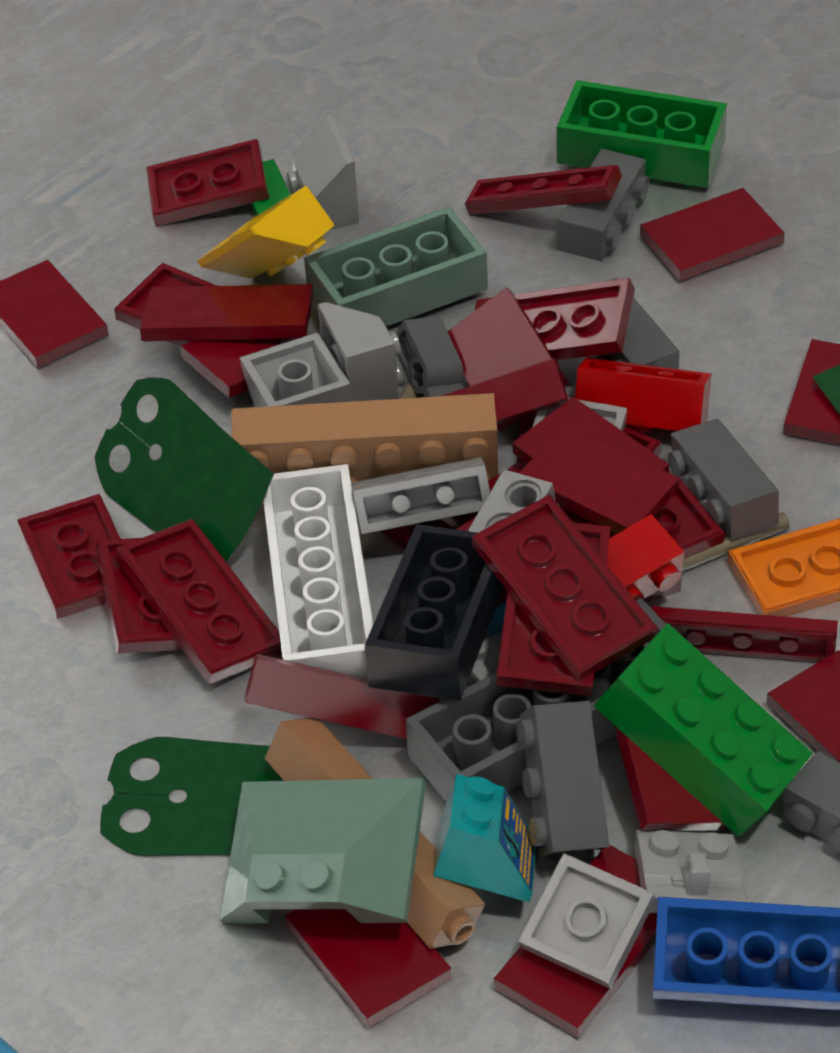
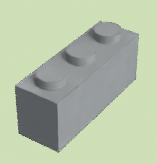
(421, 495)

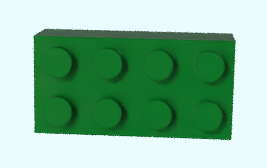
(672, 132)
(703, 730)

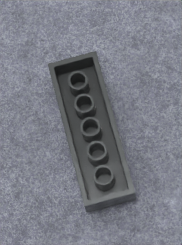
(480, 730)

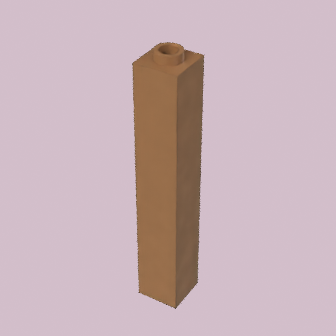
(439, 908)

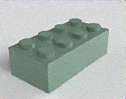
(401, 268)

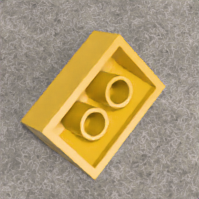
(272, 238)

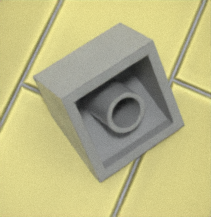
(328, 171)
(362, 351)
(295, 374)

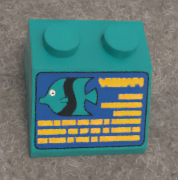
(485, 840)

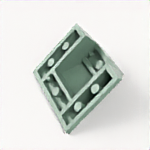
(325, 848)

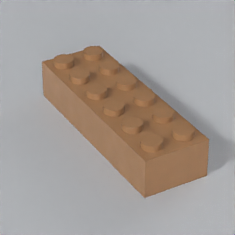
(371, 435)

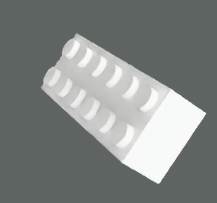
(318, 569)

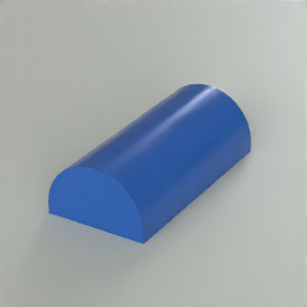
(747, 954)

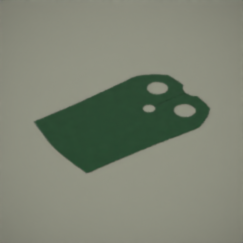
(199, 472)
(213, 783)

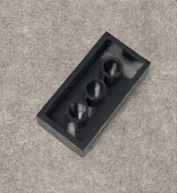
(433, 616)

